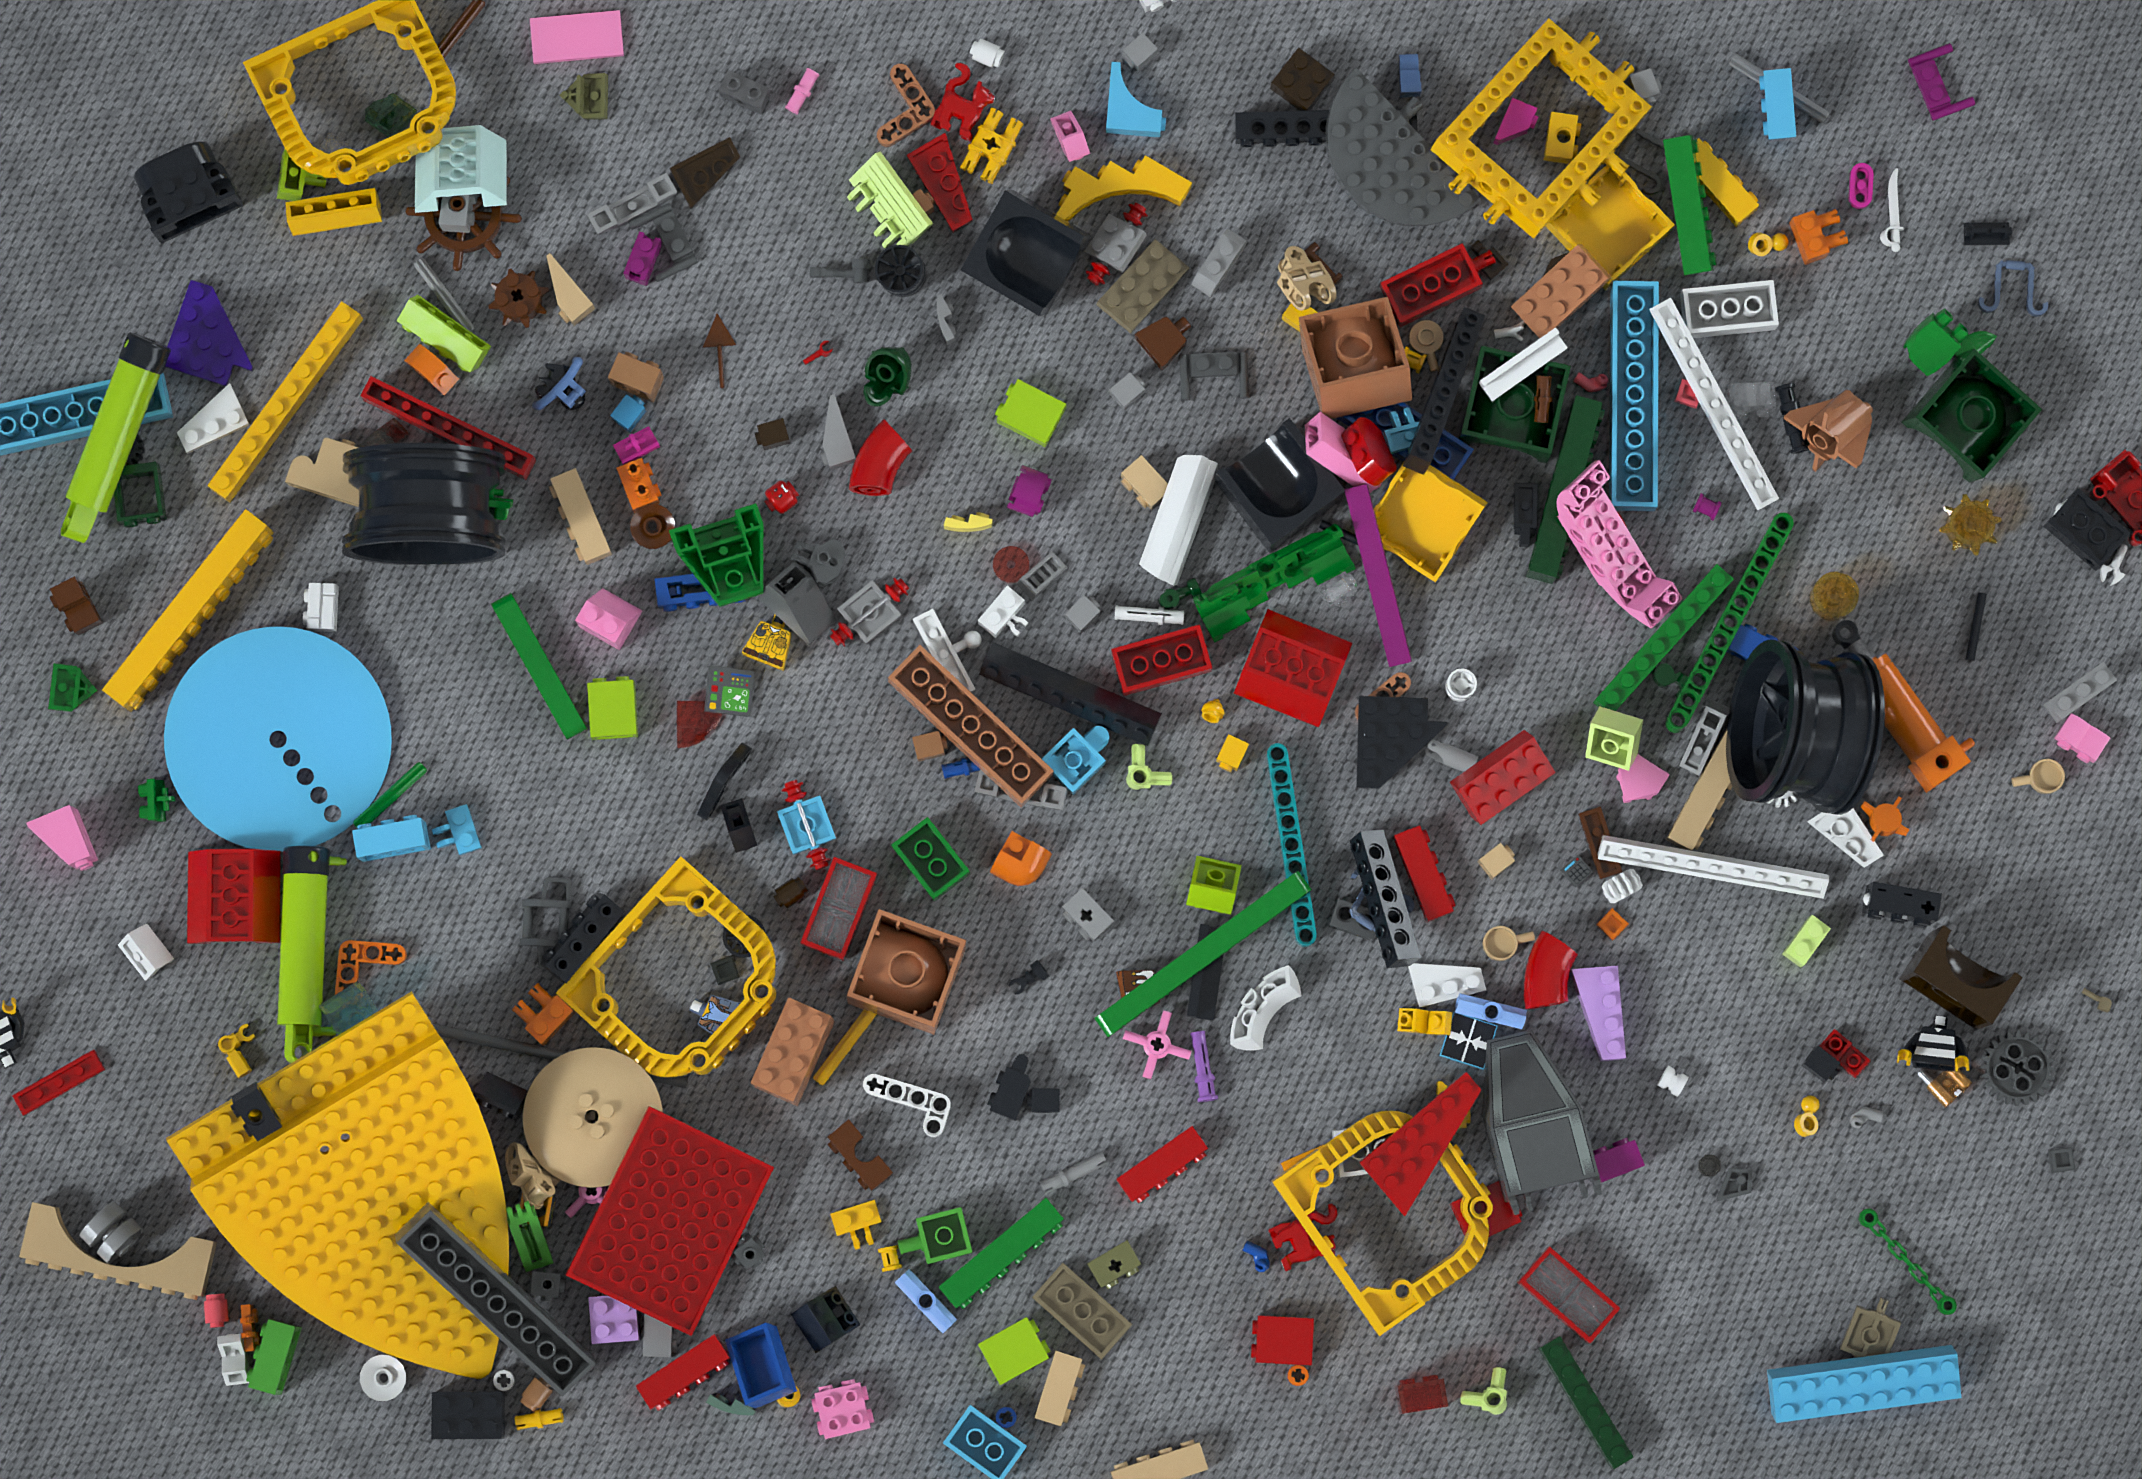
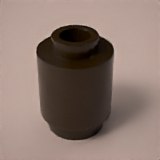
(790, 892)

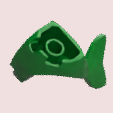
(1934, 343)

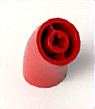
(878, 461)
(1547, 972)

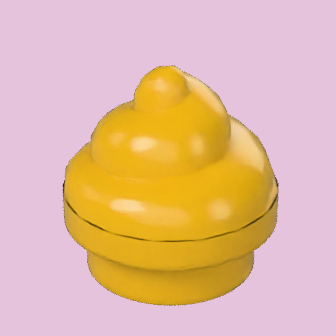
(1212, 711)

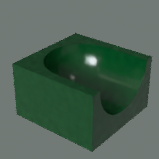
(1973, 413)
(1511, 416)

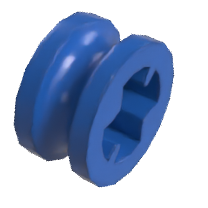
(1008, 1424)

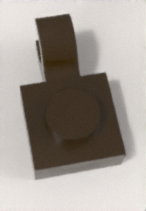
(1493, 269)

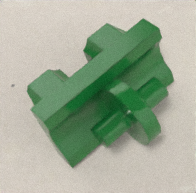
(501, 505)
(157, 798)

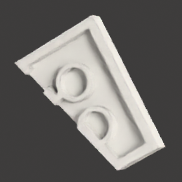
(1849, 835)
(1443, 982)

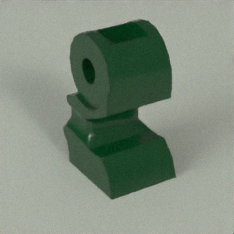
(1664, 676)

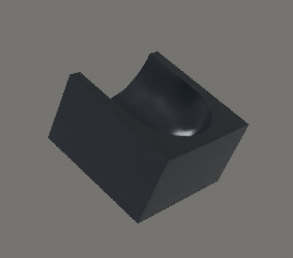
(1025, 252)
(1279, 487)

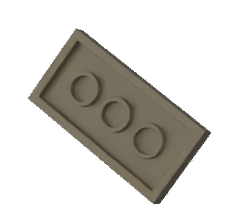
(1142, 286)
(1082, 1311)

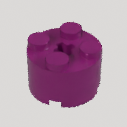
(1028, 491)

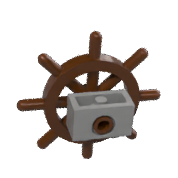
(459, 216)

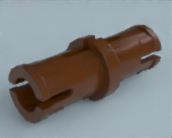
(1542, 399)

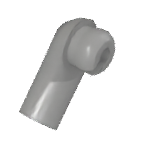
(1864, 1114)

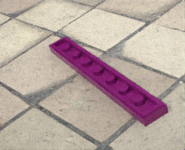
(1378, 575)

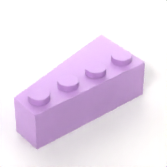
(1601, 1004)

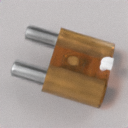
(1946, 1086)

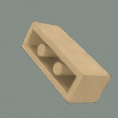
(1059, 1388)

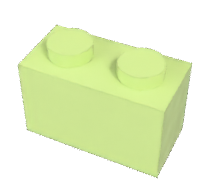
(1806, 941)

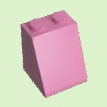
(608, 618)
(66, 836)

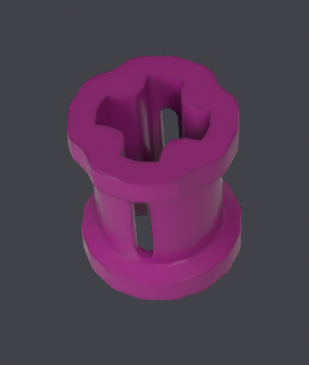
(1707, 506)

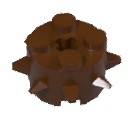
(522, 310)

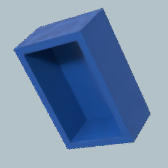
(760, 1365)

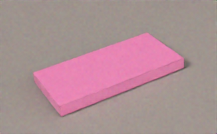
(576, 37)

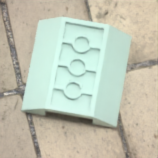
(463, 163)

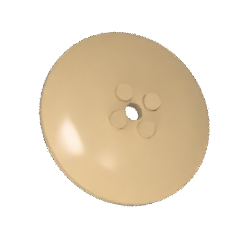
(557, 1110)

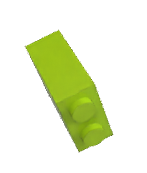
(1030, 412)
(612, 708)
(1014, 1350)

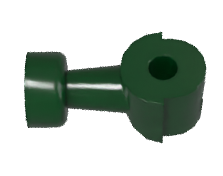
(1171, 597)

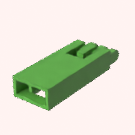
(529, 1238)

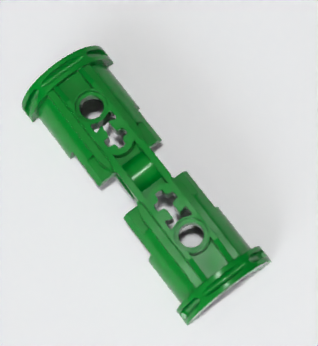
(1225, 604)

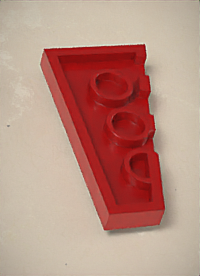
(940, 177)

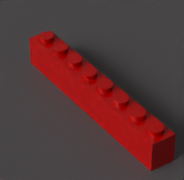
(443, 424)

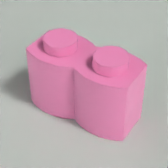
(2081, 738)

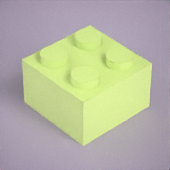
(1614, 738)

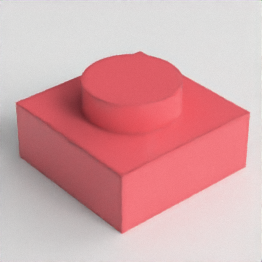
(1686, 395)

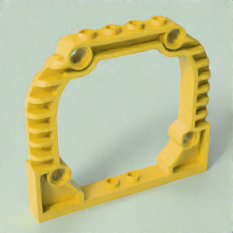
(273, 70)
(678, 886)
(1382, 1305)

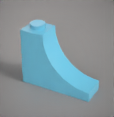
(1127, 114)

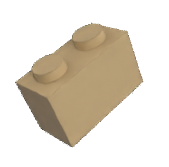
(1144, 482)

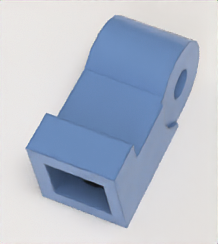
(1409, 76)

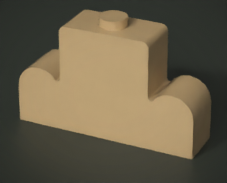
(327, 474)

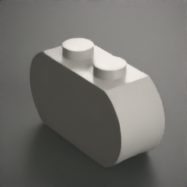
(1219, 262)

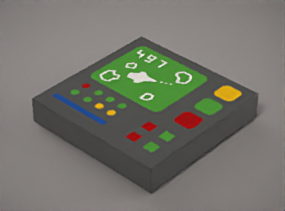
(729, 691)

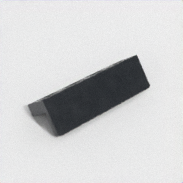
(1205, 985)

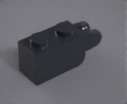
(1011, 1089)

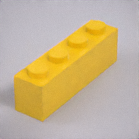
(1723, 187)
(333, 211)

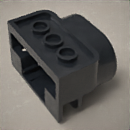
(185, 190)

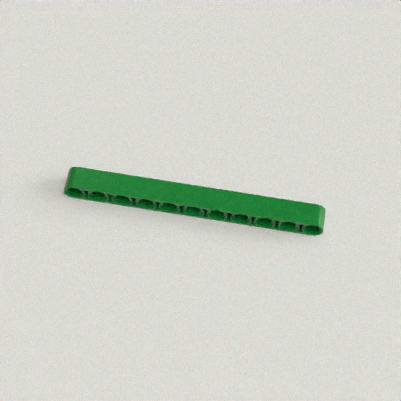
(1731, 611)
(1202, 954)

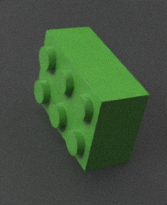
(273, 1356)

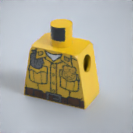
(769, 644)

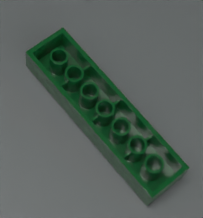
(1571, 462)

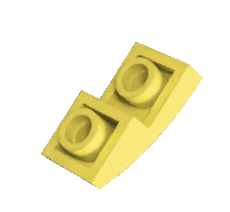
(976, 523)

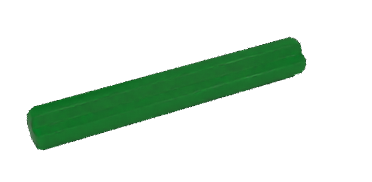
(391, 795)

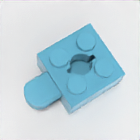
(1077, 757)

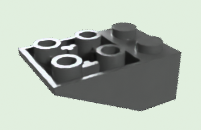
(798, 603)

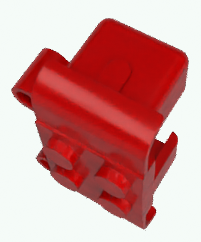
(2122, 488)

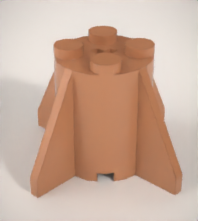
(1835, 428)

